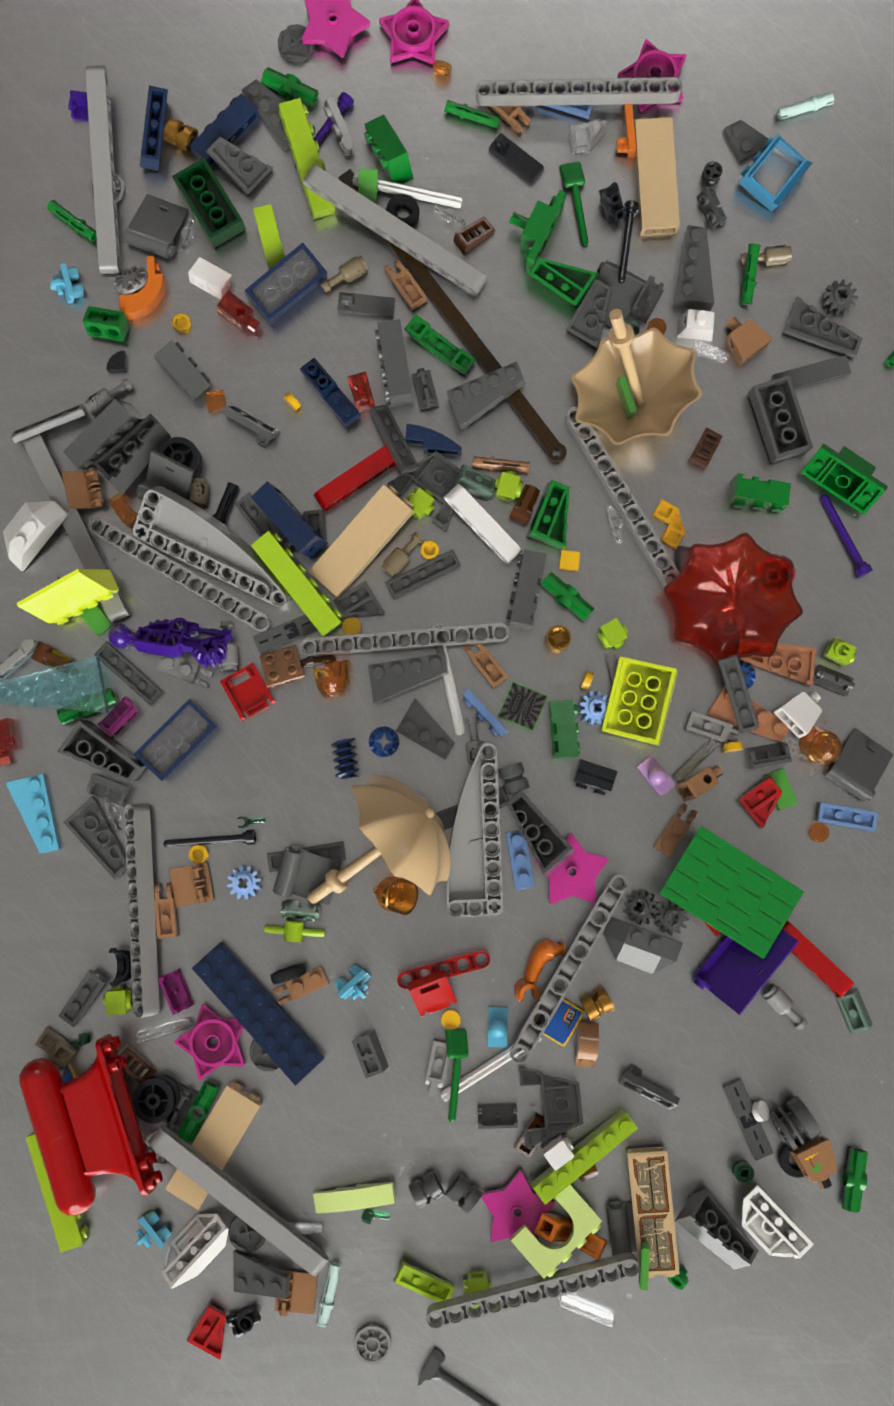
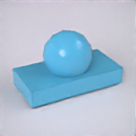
(497, 1026)

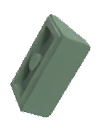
(476, 482)
(855, 1011)

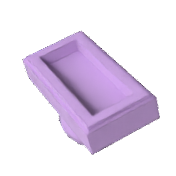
(656, 775)

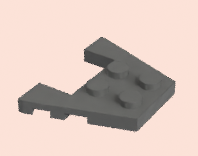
(436, 476)
(560, 1105)

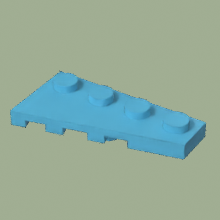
(35, 807)

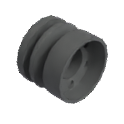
(795, 1123)

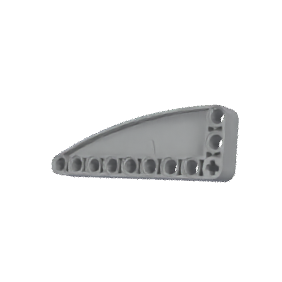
(200, 532)
(469, 840)

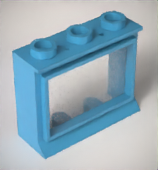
(774, 172)

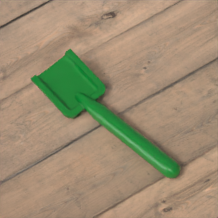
(573, 176)
(456, 1048)

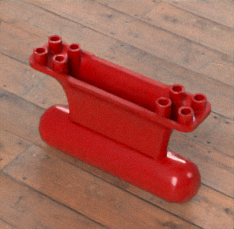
(86, 1127)

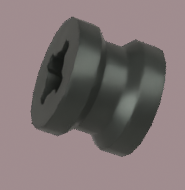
(711, 168)

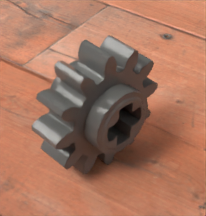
(844, 303)
(648, 910)
(678, 919)

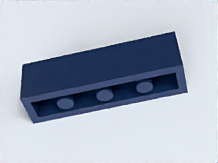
(229, 125)
(153, 128)

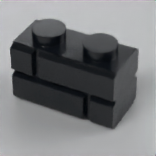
(594, 776)

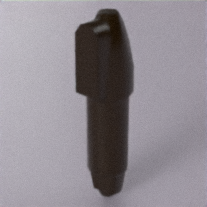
(311, 661)

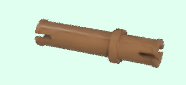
(478, 463)

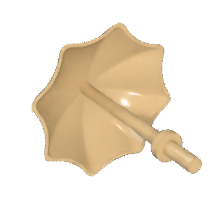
(657, 375)
(402, 832)

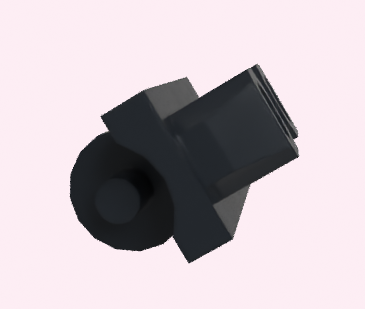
(612, 203)

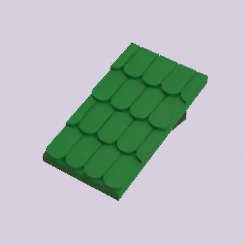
(731, 892)

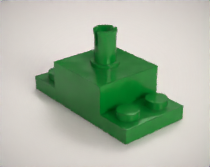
(538, 227)
(845, 477)

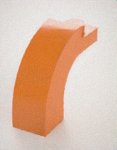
(149, 297)
(558, 1228)

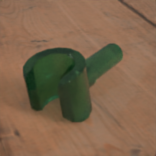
(250, 821)
(84, 1038)
(368, 1215)

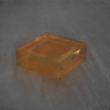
(215, 400)

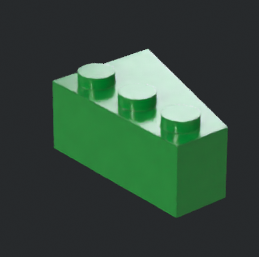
(388, 149)
(563, 279)
(759, 493)
(551, 516)
(564, 729)

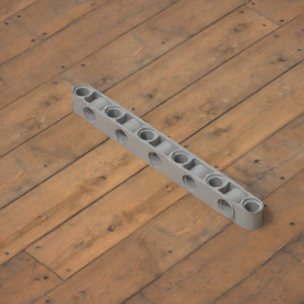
(568, 968)

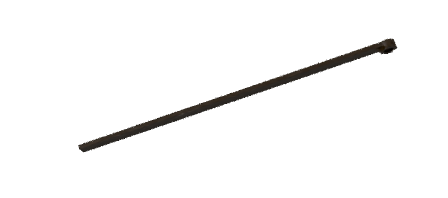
(472, 342)

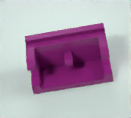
(119, 717)
(176, 991)

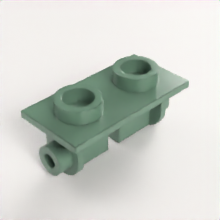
(308, 913)

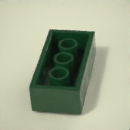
(209, 202)

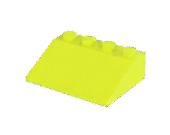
(70, 595)
(640, 700)

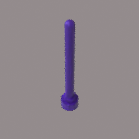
(344, 101)
(862, 567)

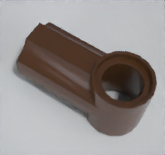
(523, 508)
(49, 656)

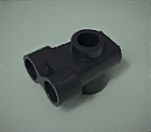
(243, 1321)

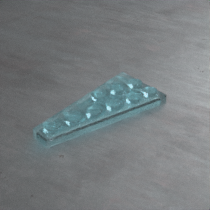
(63, 687)

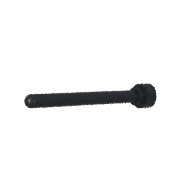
(631, 210)
(246, 837)

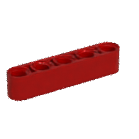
(354, 479)
(451, 961)
(819, 963)

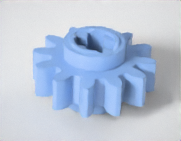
(587, 707)
(236, 882)

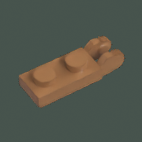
(508, 114)
(406, 285)
(487, 665)
(674, 832)
(165, 913)
(303, 985)

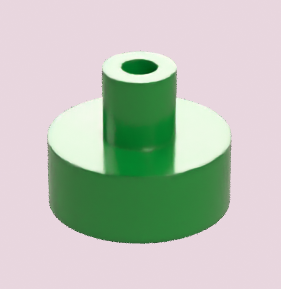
(680, 1280)

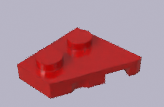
(761, 800)
(209, 1331)

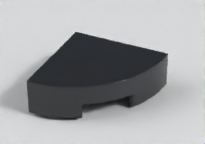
(117, 362)

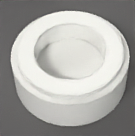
(760, 1111)

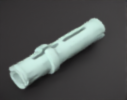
(812, 104)
(326, 1303)

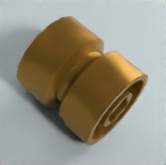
(179, 134)
(557, 638)
(597, 1004)

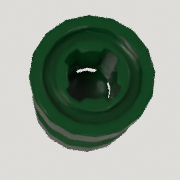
(741, 1166)

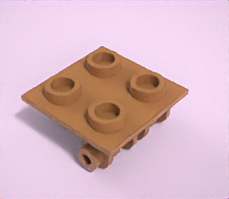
(83, 489)
(281, 666)
(191, 884)
(301, 1296)

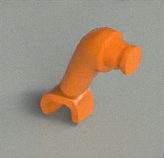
(541, 954)

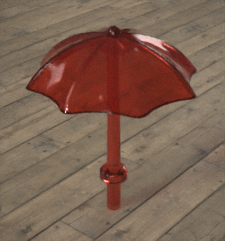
(733, 599)

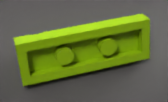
(423, 1282)

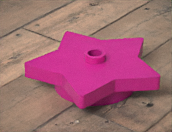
(333, 24)
(413, 32)
(654, 63)
(580, 885)
(209, 1056)
(511, 1197)

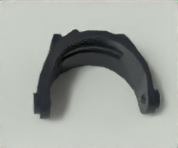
(123, 966)

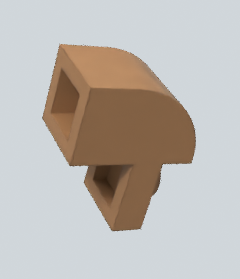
(587, 1044)

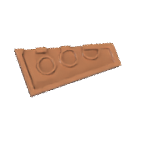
(788, 661)
(769, 724)

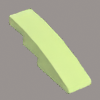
(354, 1198)

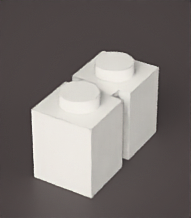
(558, 1150)

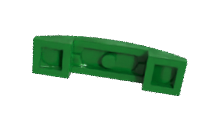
(438, 345)

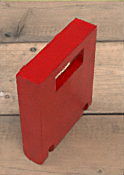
(249, 695)
(433, 998)

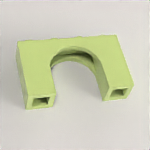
(547, 1258)

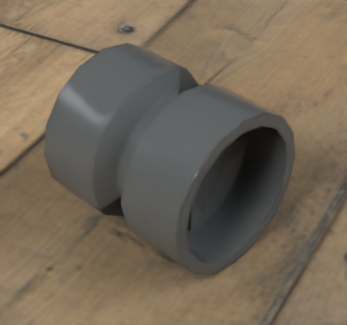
(513, 776)
(427, 1189)
(463, 1193)

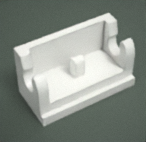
(210, 278)

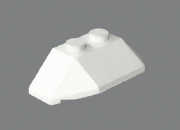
(31, 530)
(772, 1226)
(194, 1248)

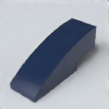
(431, 440)

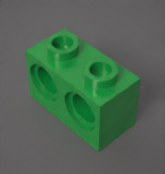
(105, 323)

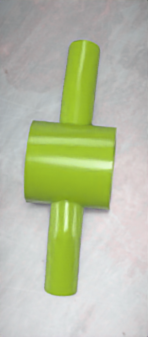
(294, 931)

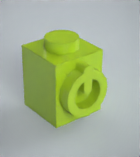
(508, 486)
(422, 502)
(613, 634)
(840, 652)
(118, 1000)
(476, 1282)

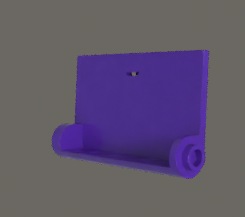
(734, 970)

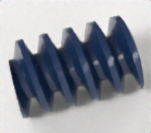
(345, 758)

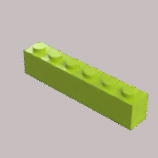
(304, 151)
(297, 583)
(586, 1154)
(69, 1230)

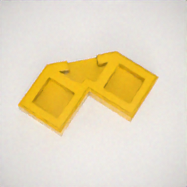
(675, 530)

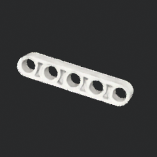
(482, 524)

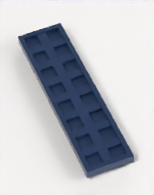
(258, 1013)

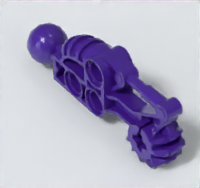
(173, 639)

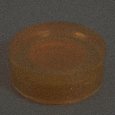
(442, 67)
(659, 324)
(818, 832)

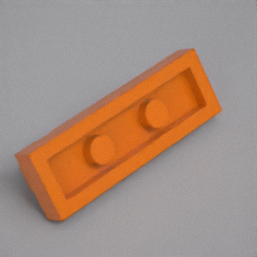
(628, 143)

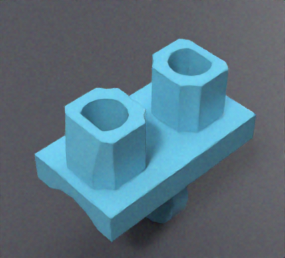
(66, 276)
(355, 986)
(147, 1223)

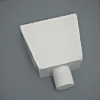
(696, 325)
(800, 713)

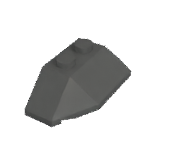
(640, 946)

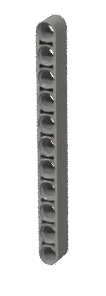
(586, 86)
(103, 169)
(394, 230)
(622, 507)
(74, 522)
(170, 572)
(395, 636)
(141, 910)
(238, 1200)
(525, 1298)

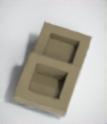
(56, 1046)

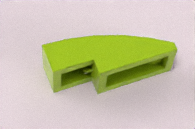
(269, 234)

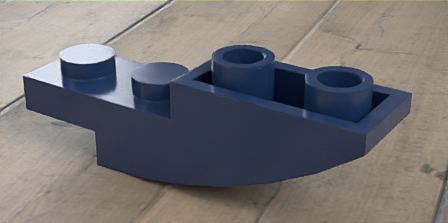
(330, 392)

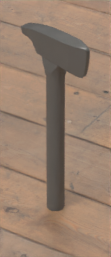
(432, 1370)

